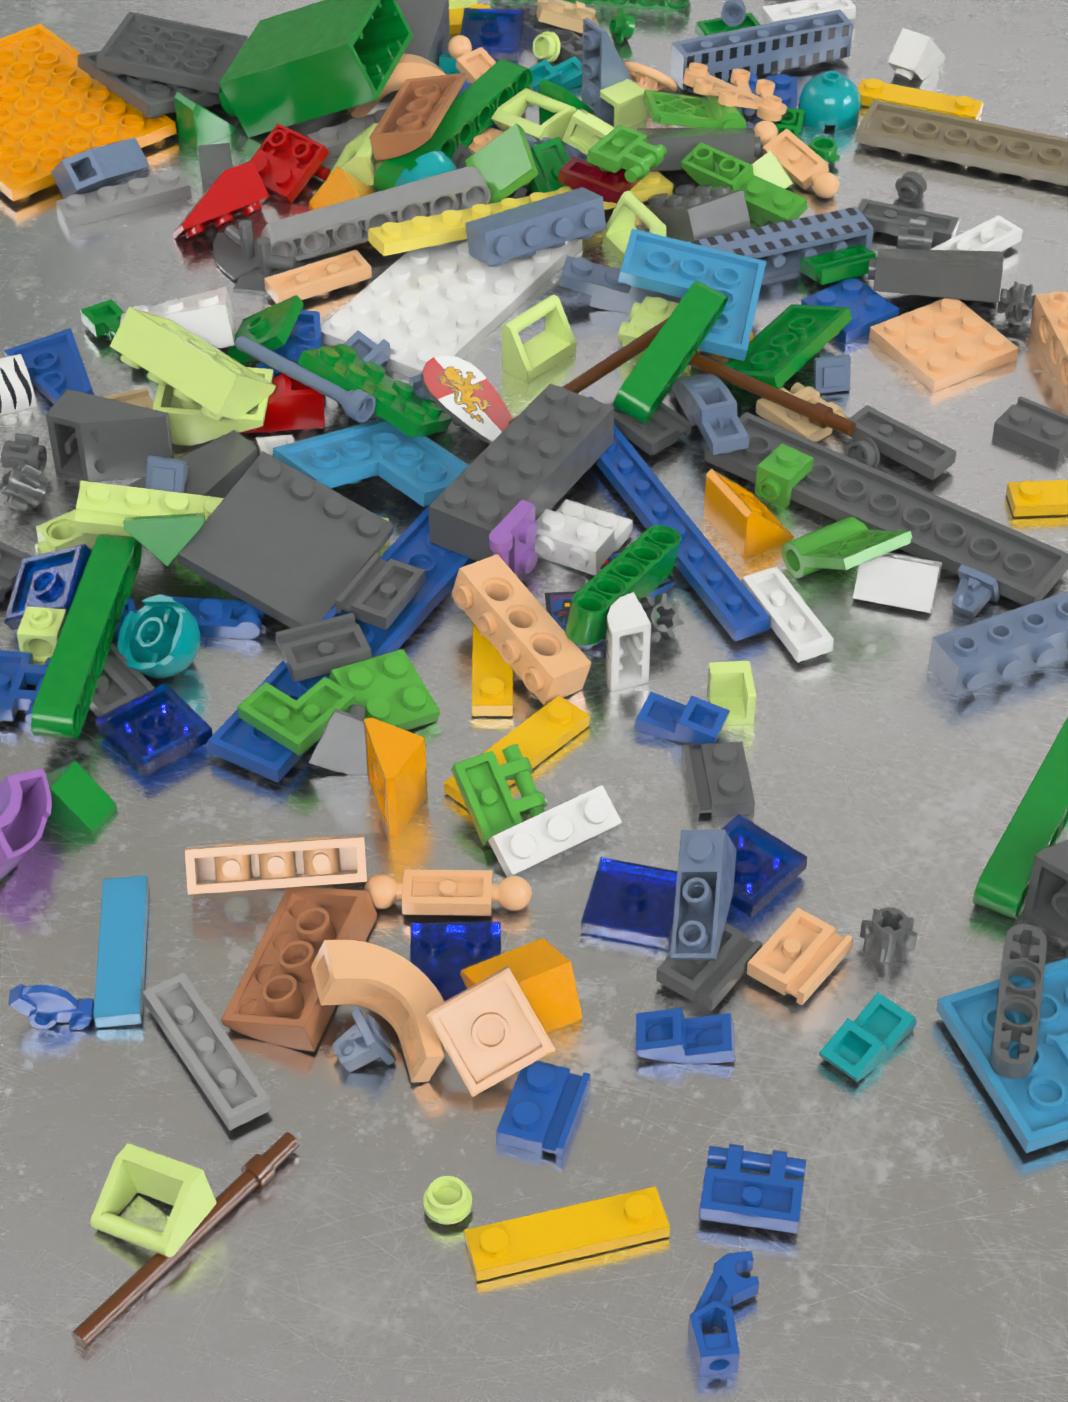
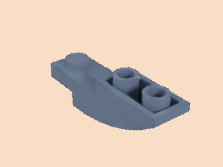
(603, 285)
(713, 410)

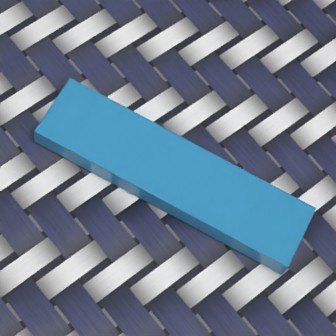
(121, 952)

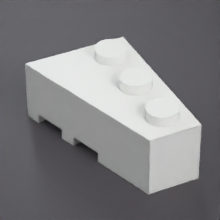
(203, 314)

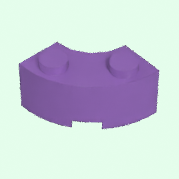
(23, 815)

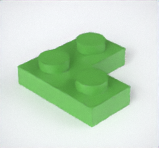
(295, 722)

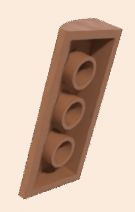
(414, 114)
(278, 990)

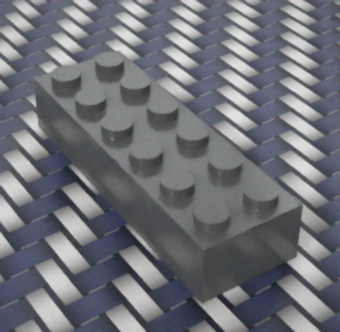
(529, 461)

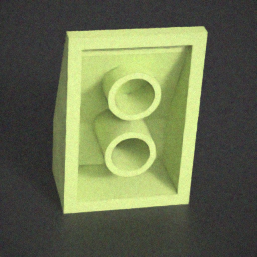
(193, 427)

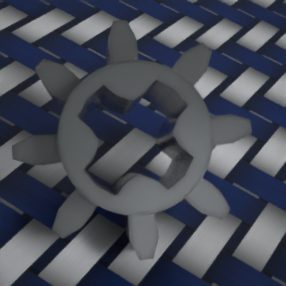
(915, 236)
(1017, 303)
(24, 451)
(22, 487)
(668, 616)
(888, 935)

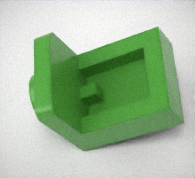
(780, 473)

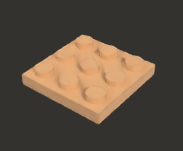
(943, 343)

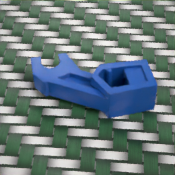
(720, 1351)

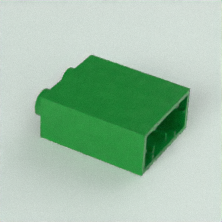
(314, 62)

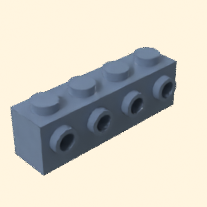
(535, 226)
(1001, 645)

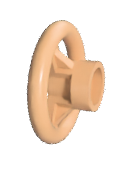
(650, 78)

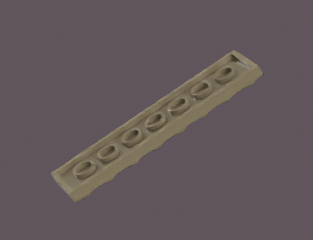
(965, 142)

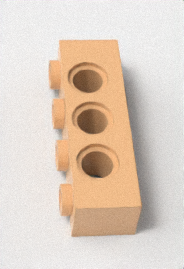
(1050, 331)
(520, 629)
(275, 864)

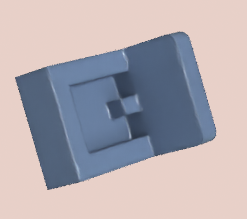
(369, 350)

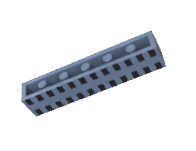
(766, 47)
(789, 241)

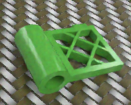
(691, 111)
(840, 547)

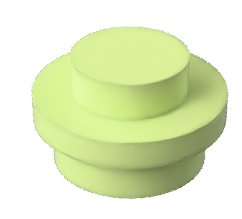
(546, 46)
(447, 1200)

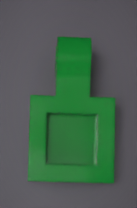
(102, 318)

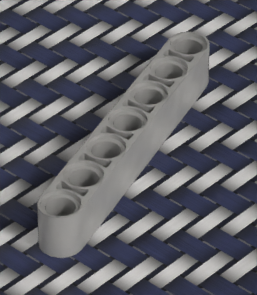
(424, 198)

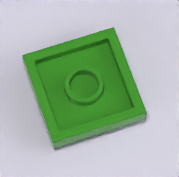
(389, 690)

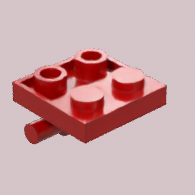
(289, 161)

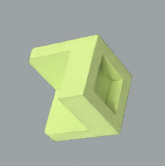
(627, 102)
(771, 170)
(733, 688)

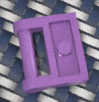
(515, 539)

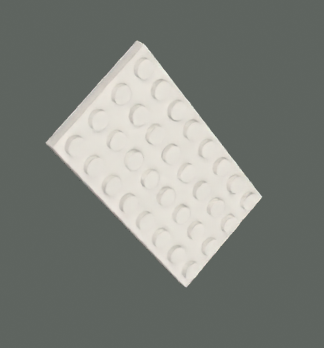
(441, 302)

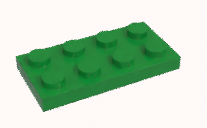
(790, 342)
(393, 398)

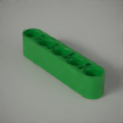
(670, 352)
(636, 570)

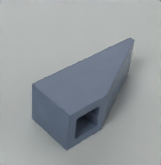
(599, 67)
(99, 167)
(702, 893)

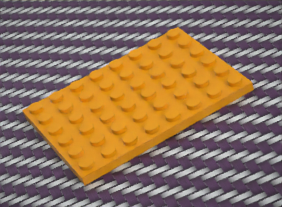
(57, 111)

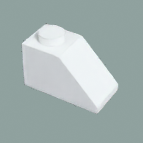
(915, 56)

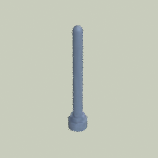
(733, 12)
(356, 403)

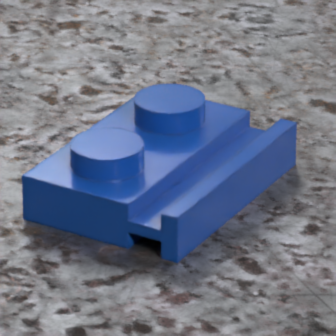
(543, 1109)

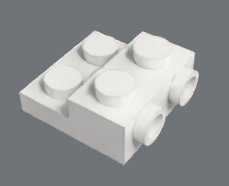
(580, 536)

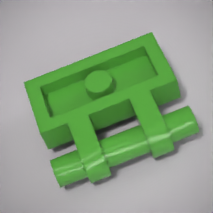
(626, 150)
(488, 795)

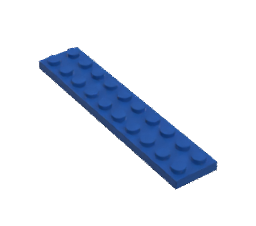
(259, 753)

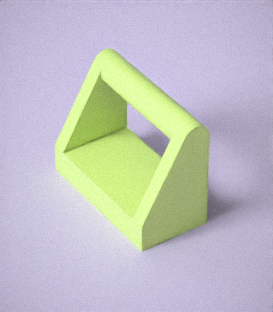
(512, 111)
(585, 131)
(359, 158)
(622, 221)
(544, 350)
(160, 1178)

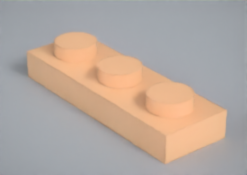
(319, 277)

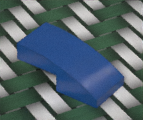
(690, 723)
(697, 1040)

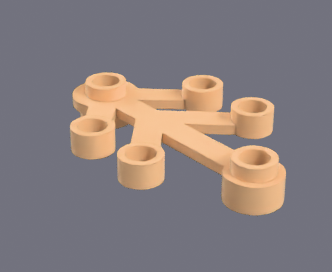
(767, 105)

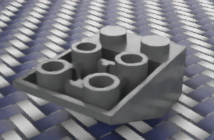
(701, 211)
(105, 437)

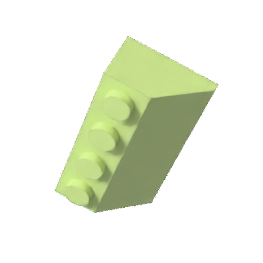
(189, 365)

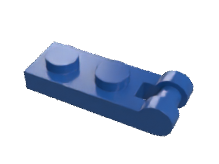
(224, 617)

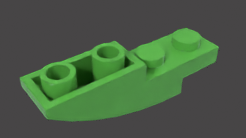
(763, 199)

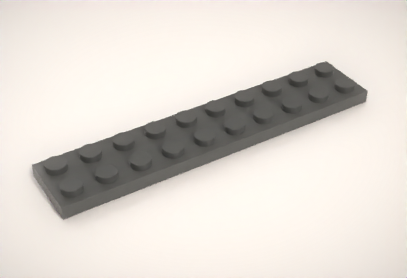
(938, 527)

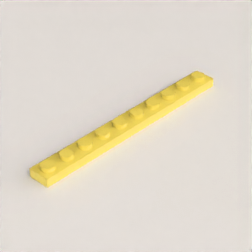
(450, 225)

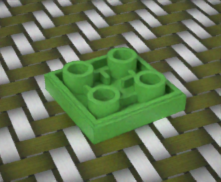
(505, 163)

